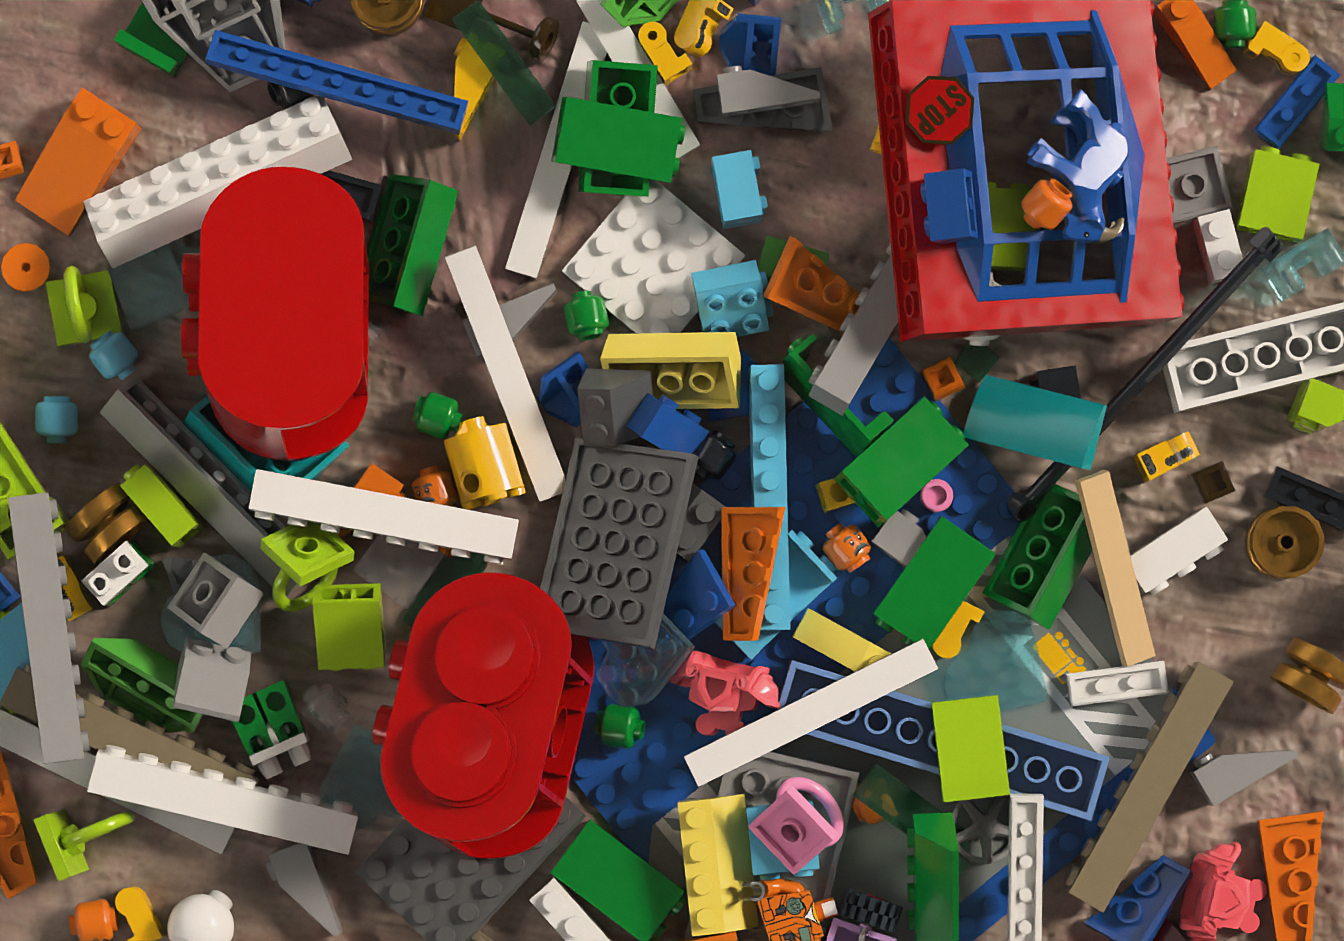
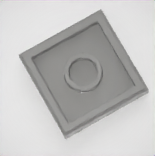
(1198, 184)

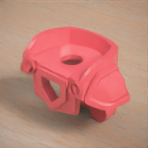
(724, 690)
(1218, 896)

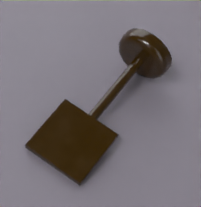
(542, 38)

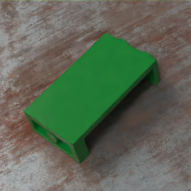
(151, 43)
(618, 139)
(846, 427)
(901, 461)
(933, 584)
(619, 883)

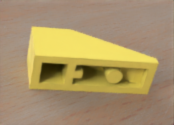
(837, 642)

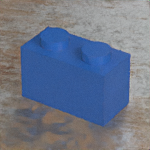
(949, 206)
(667, 427)

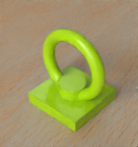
(83, 306)
(304, 556)
(67, 843)

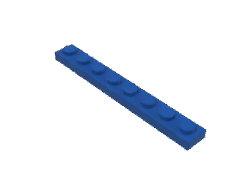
(336, 82)

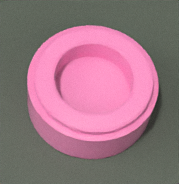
(936, 495)

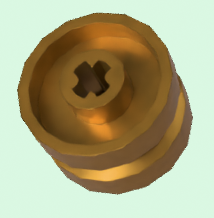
(387, 16)
(106, 523)
(1302, 550)
(1311, 680)

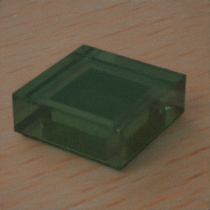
(976, 361)

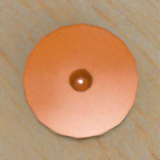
(25, 267)

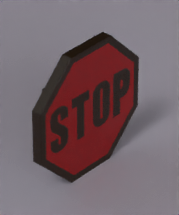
(940, 110)

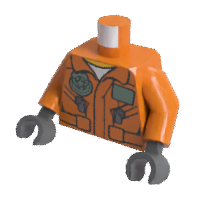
(790, 910)

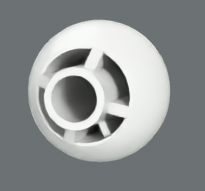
(202, 918)

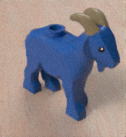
(1088, 171)

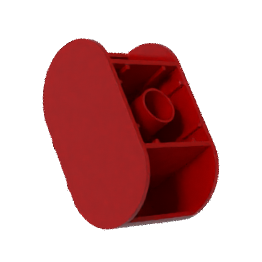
(281, 313)
(485, 716)

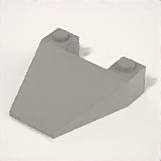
(195, 21)

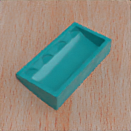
(1035, 422)

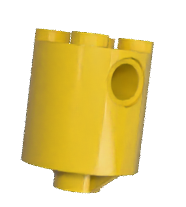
(483, 463)

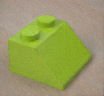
(1316, 406)

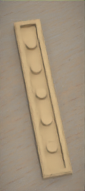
(1115, 568)

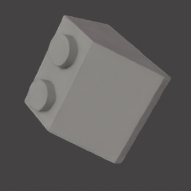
(215, 600)
(212, 679)

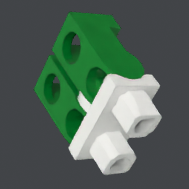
(113, 576)
(280, 734)

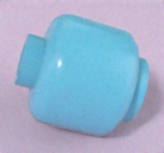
(113, 355)
(56, 418)

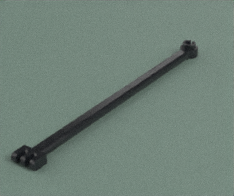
(1265, 246)

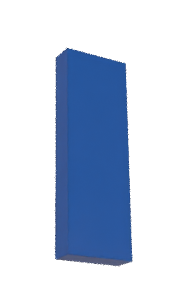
(1295, 103)

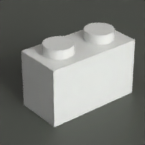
(1217, 244)

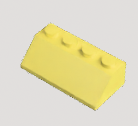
(686, 367)
(717, 864)

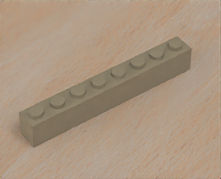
(121, 730)
(1148, 786)

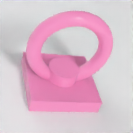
(794, 827)

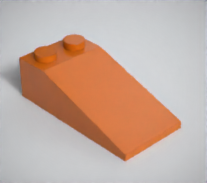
(77, 161)

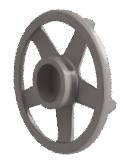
(985, 827)

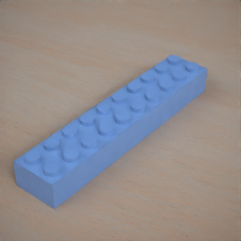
(903, 731)

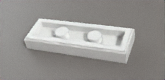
(1117, 683)

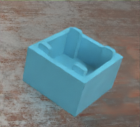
(738, 189)

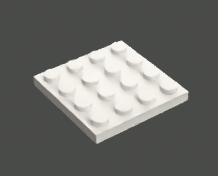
(646, 258)

